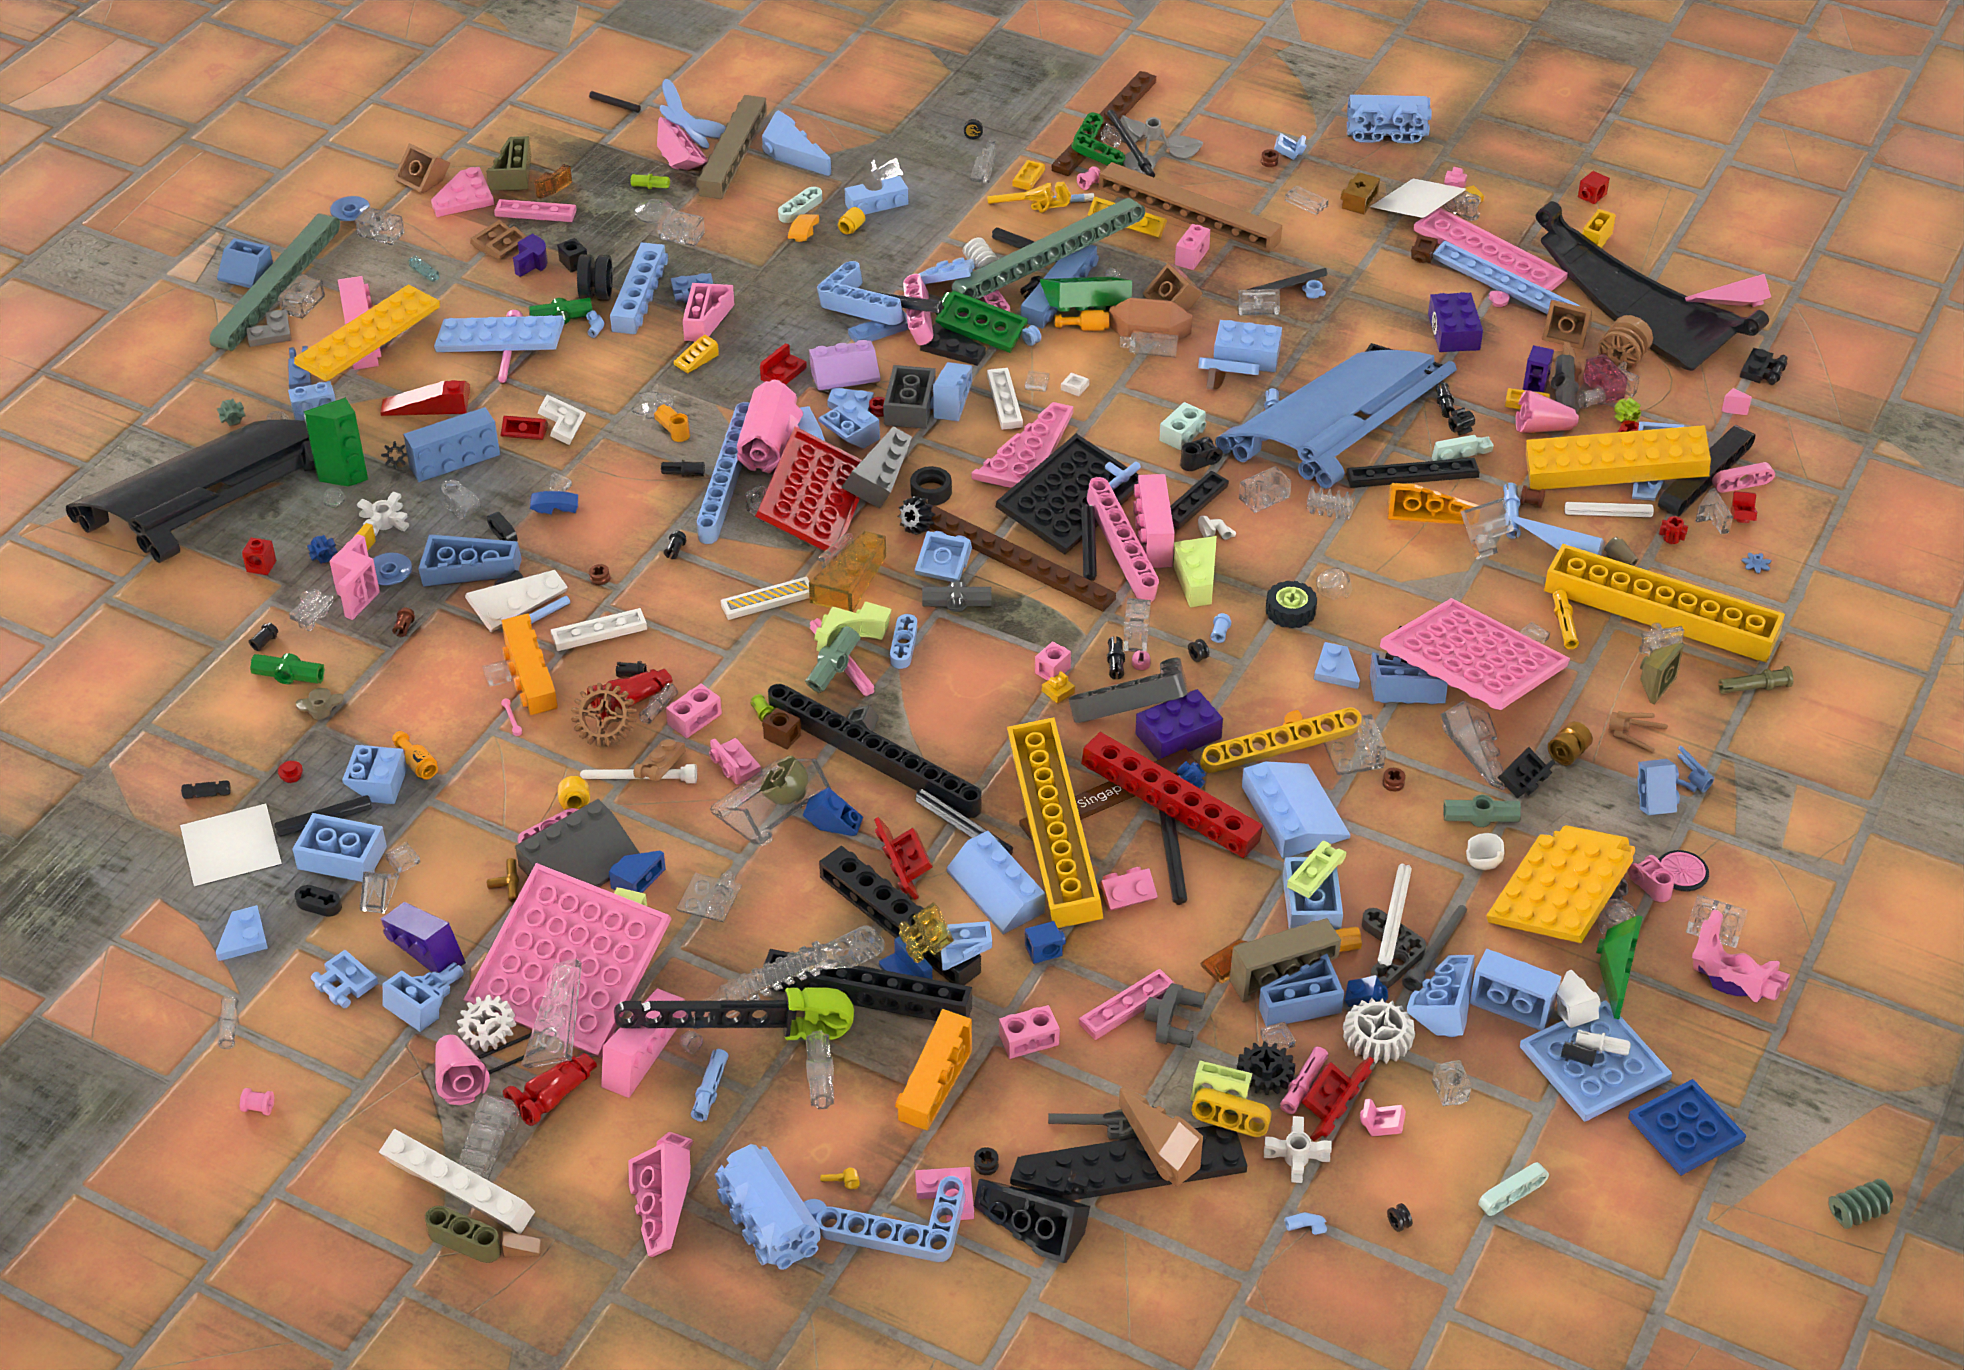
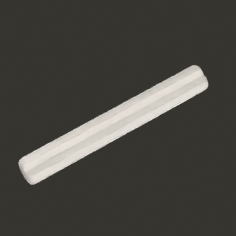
(1608, 509)

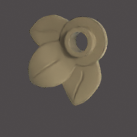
(319, 703)

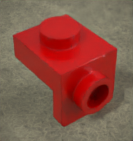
(1743, 506)

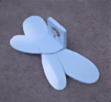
(695, 128)

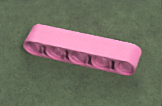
(918, 321)

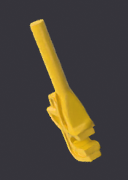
(1041, 197)

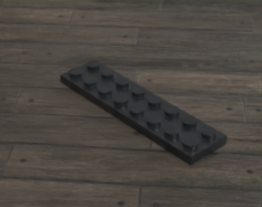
(1127, 1167)

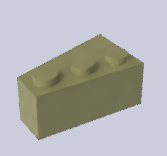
(512, 166)

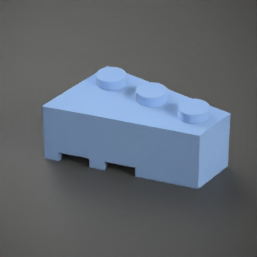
(951, 391)

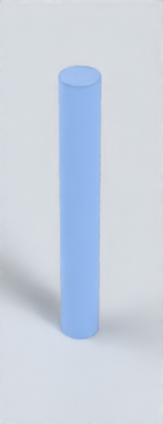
(550, 608)

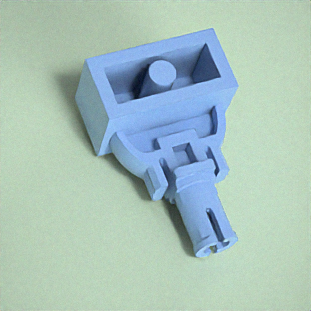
(419, 997)

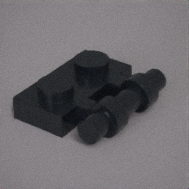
(1757, 366)

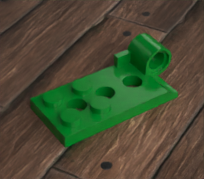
(986, 333)

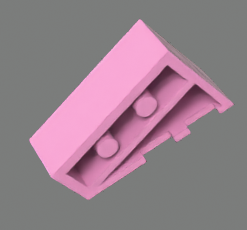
(706, 309)

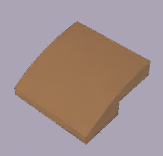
(497, 239)

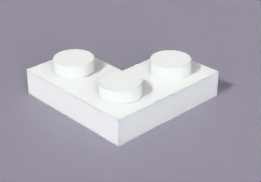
(566, 417)

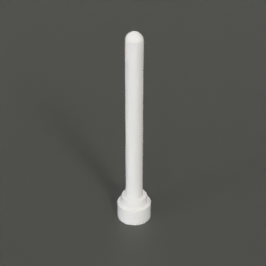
(686, 774)

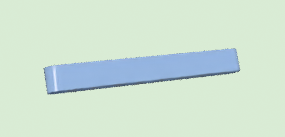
(722, 481)

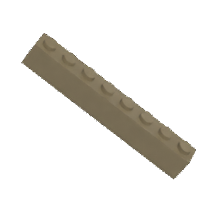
(732, 147)

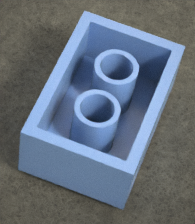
(1248, 343)
(339, 847)
(1321, 905)
(1515, 989)

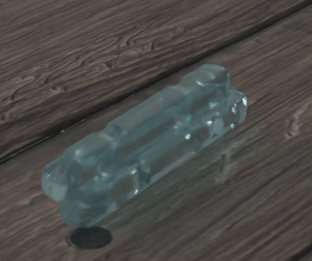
(424, 268)

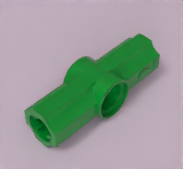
(562, 307)
(287, 668)

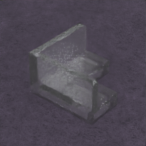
(1484, 523)

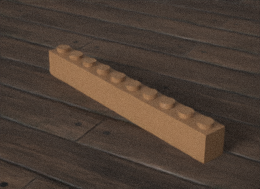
(1191, 207)

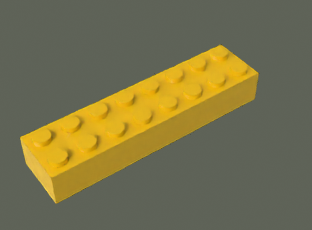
(1618, 457)

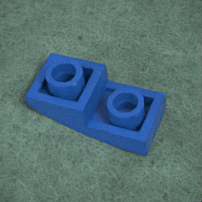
(547, 500)

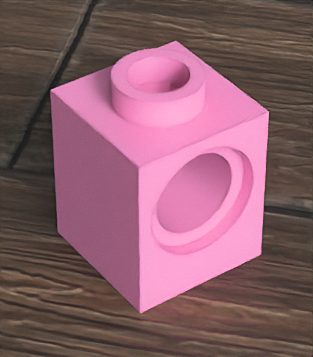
(1052, 661)

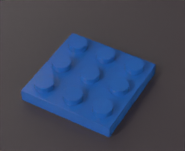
(1687, 1127)

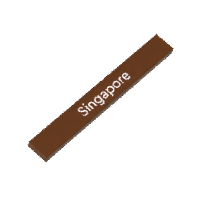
(1110, 794)

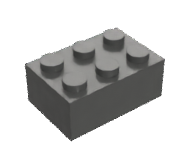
(909, 396)

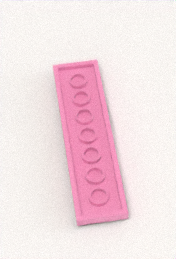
(1487, 246)

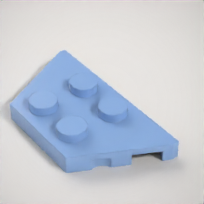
(948, 271)

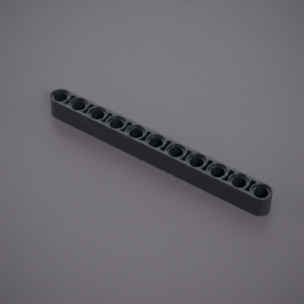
(877, 751)

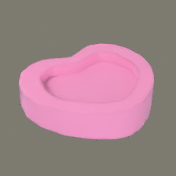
(1499, 298)

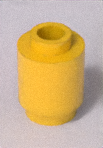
(851, 220)

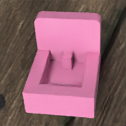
(1382, 1119)

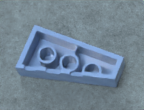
(467, 559)

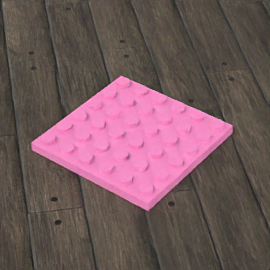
(1475, 653)
(565, 921)

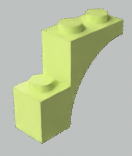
(869, 622)

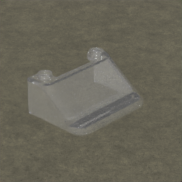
(754, 814)

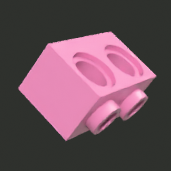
(693, 710)
(1029, 1031)

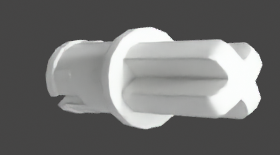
(1602, 1043)

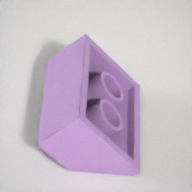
(844, 365)

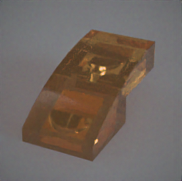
(551, 183)

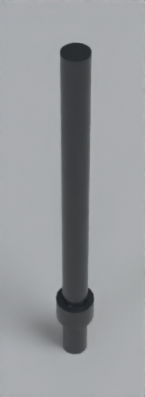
(1143, 163)

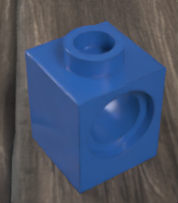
(1044, 942)

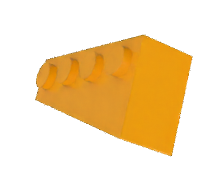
(528, 665)
(936, 1070)

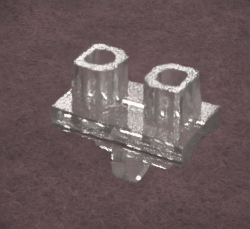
(312, 606)
(1660, 637)

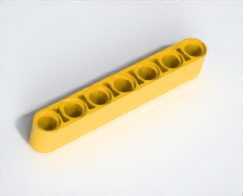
(1289, 732)

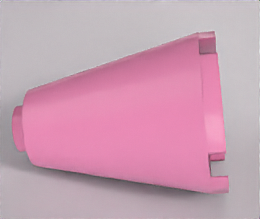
(1543, 414)
(458, 1071)

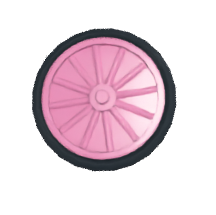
(1689, 869)

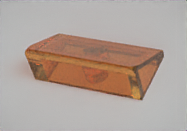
(1220, 963)

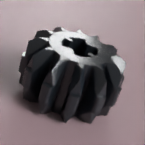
(916, 515)

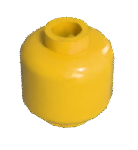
(573, 793)

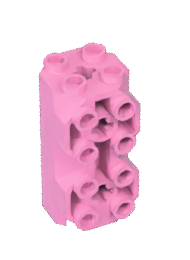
(768, 426)

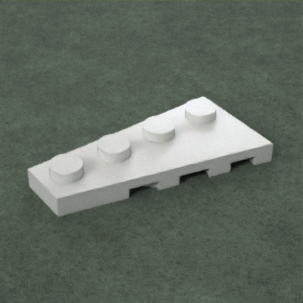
(515, 597)

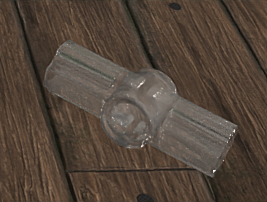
(820, 1070)

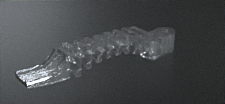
(862, 945)

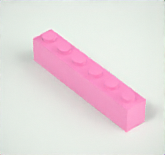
(356, 301)

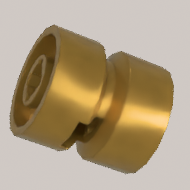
(1570, 743)

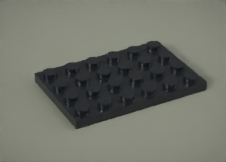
(1054, 492)

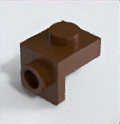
(1423, 249)

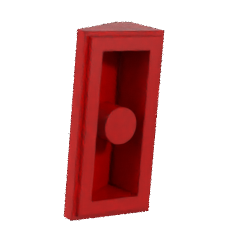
(524, 427)

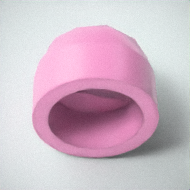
(1141, 665)

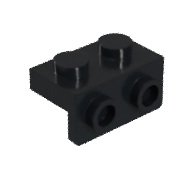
(1525, 772)

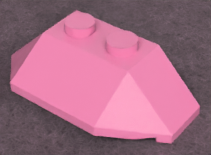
(678, 147)

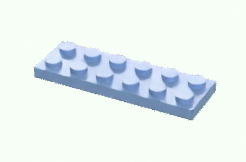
(499, 333)

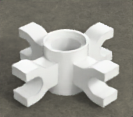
(384, 513)
(1297, 1149)

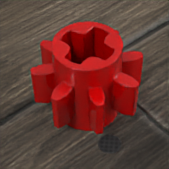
(1673, 530)

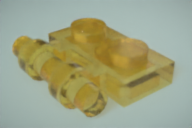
(932, 928)

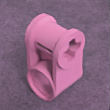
(1654, 878)

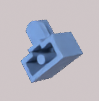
(1658, 786)

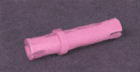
(1300, 1086)

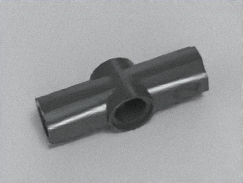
(1564, 381)
(956, 596)

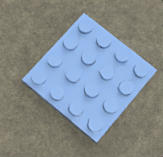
(1611, 1078)

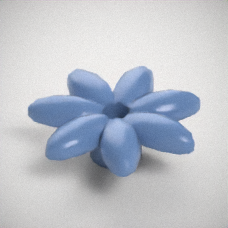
(1757, 562)

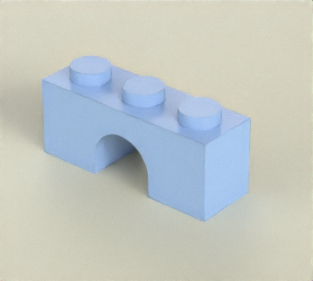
(892, 195)

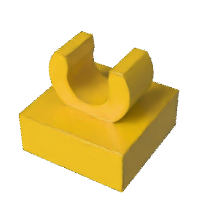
(1058, 687)

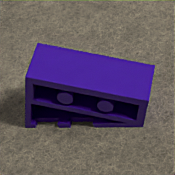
(423, 937)

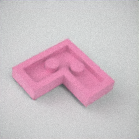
(929, 1180)

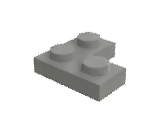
(275, 331)

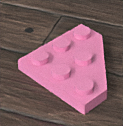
(463, 193)

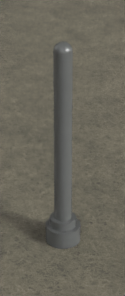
(1414, 977)

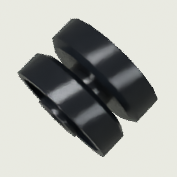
(595, 277)

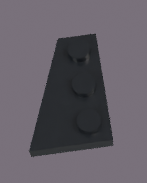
(954, 346)

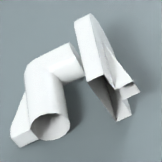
(1208, 528)

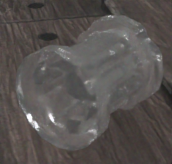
(1591, 397)

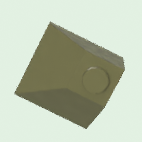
(1660, 670)

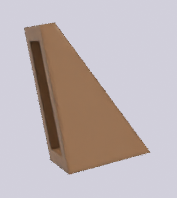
(520, 1245)

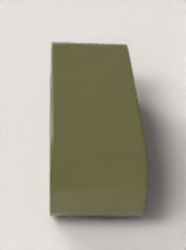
(447, 1227)

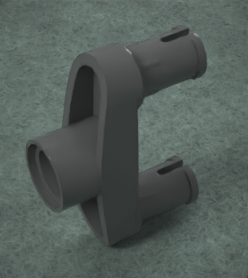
(1163, 1010)

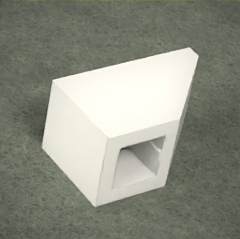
(1576, 1001)

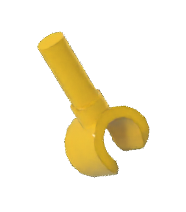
(849, 1177)

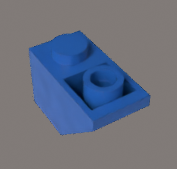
(832, 813)

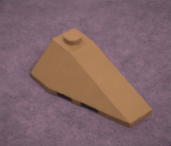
(1168, 1141)

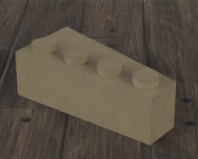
(1280, 954)

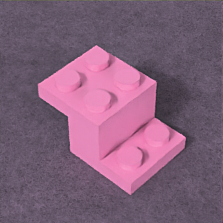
(354, 576)

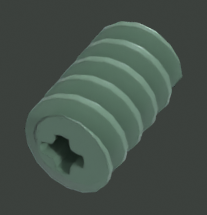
(1861, 1203)

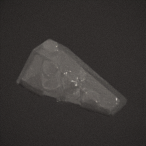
(1475, 736)

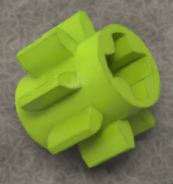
(1627, 410)

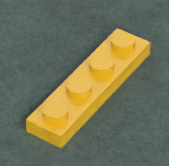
(1149, 225)

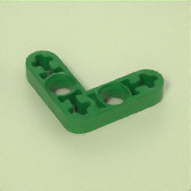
(1083, 141)

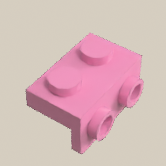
(1127, 889)

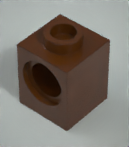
(781, 728)

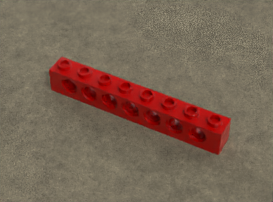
(1172, 794)

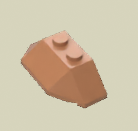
(1150, 317)

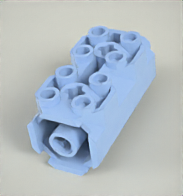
(1388, 115)
(768, 1207)

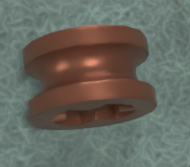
(1269, 158)
(599, 579)
(1394, 773)

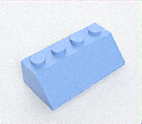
(997, 883)

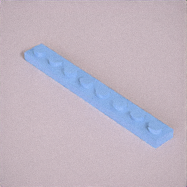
(1496, 277)

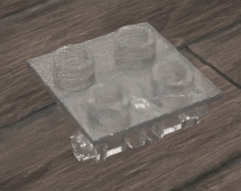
(710, 896)

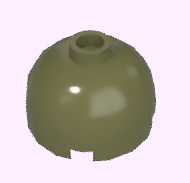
(786, 783)

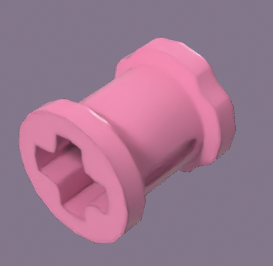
(1086, 179)
(256, 1101)

